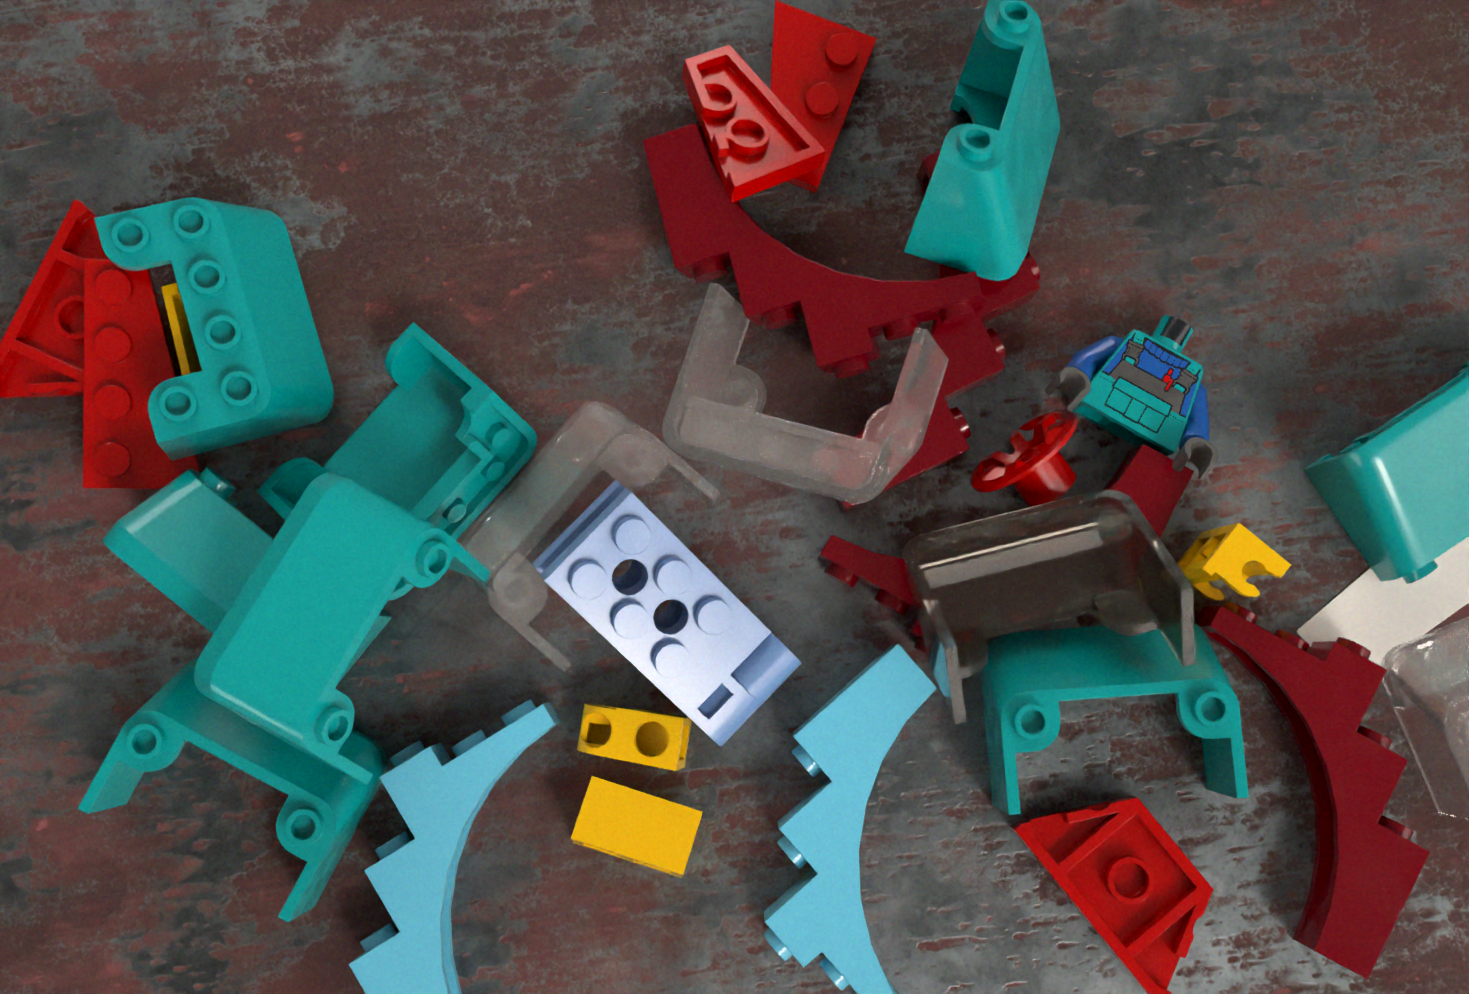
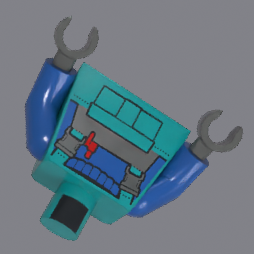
(1144, 392)

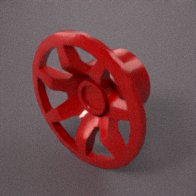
(1035, 466)

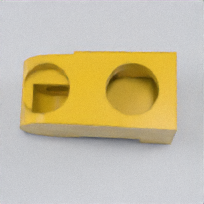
(635, 735)

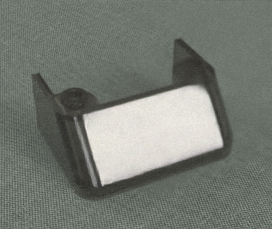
(1039, 570)

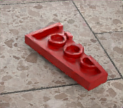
(122, 366)

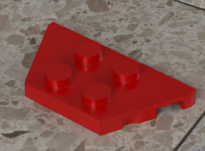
(46, 336)
(1124, 882)

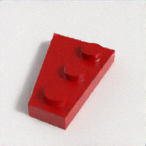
(817, 75)
(746, 125)

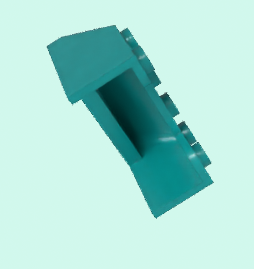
(245, 318)

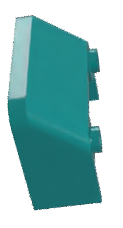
(198, 547)
(313, 608)
(1041, 667)
(321, 801)

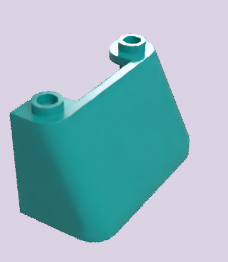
(996, 168)
(431, 445)
(1405, 484)

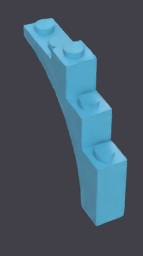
(825, 828)
(419, 875)

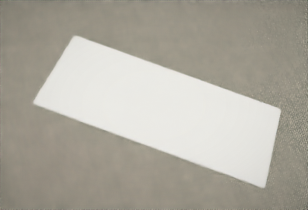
(1392, 611)

